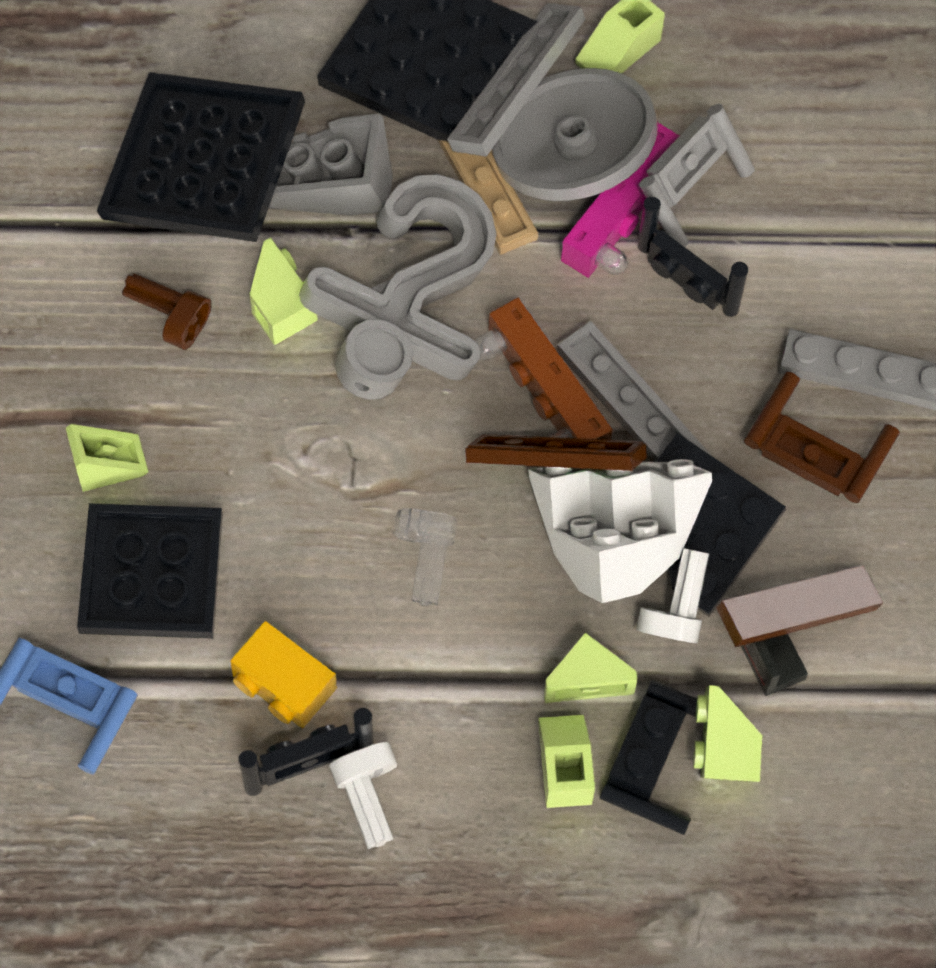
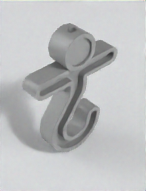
(387, 318)

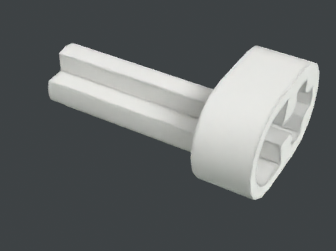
(681, 620)
(355, 775)

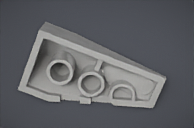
(337, 169)

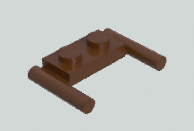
(813, 454)

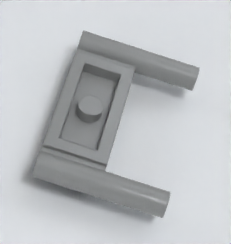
(689, 160)

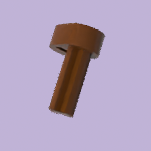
(186, 311)

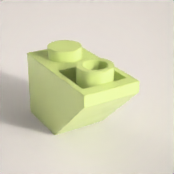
(623, 36)
(276, 294)
(730, 741)
(566, 761)

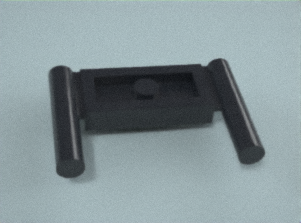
(686, 269)
(321, 748)
(646, 753)

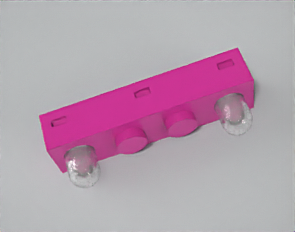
(610, 217)

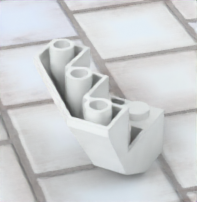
(618, 525)

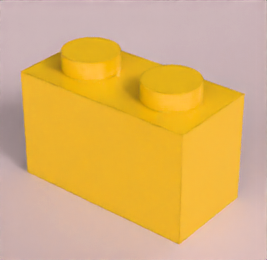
(282, 676)

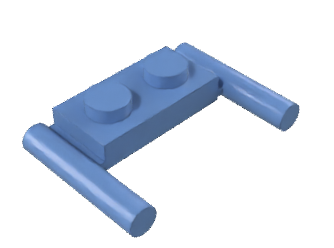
(69, 691)

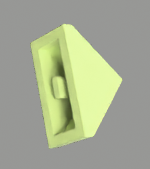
(105, 456)
(589, 673)

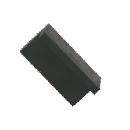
(775, 663)

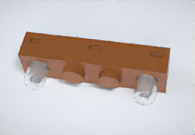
(544, 373)

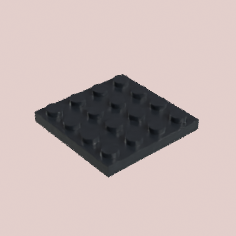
(423, 58)
(202, 156)

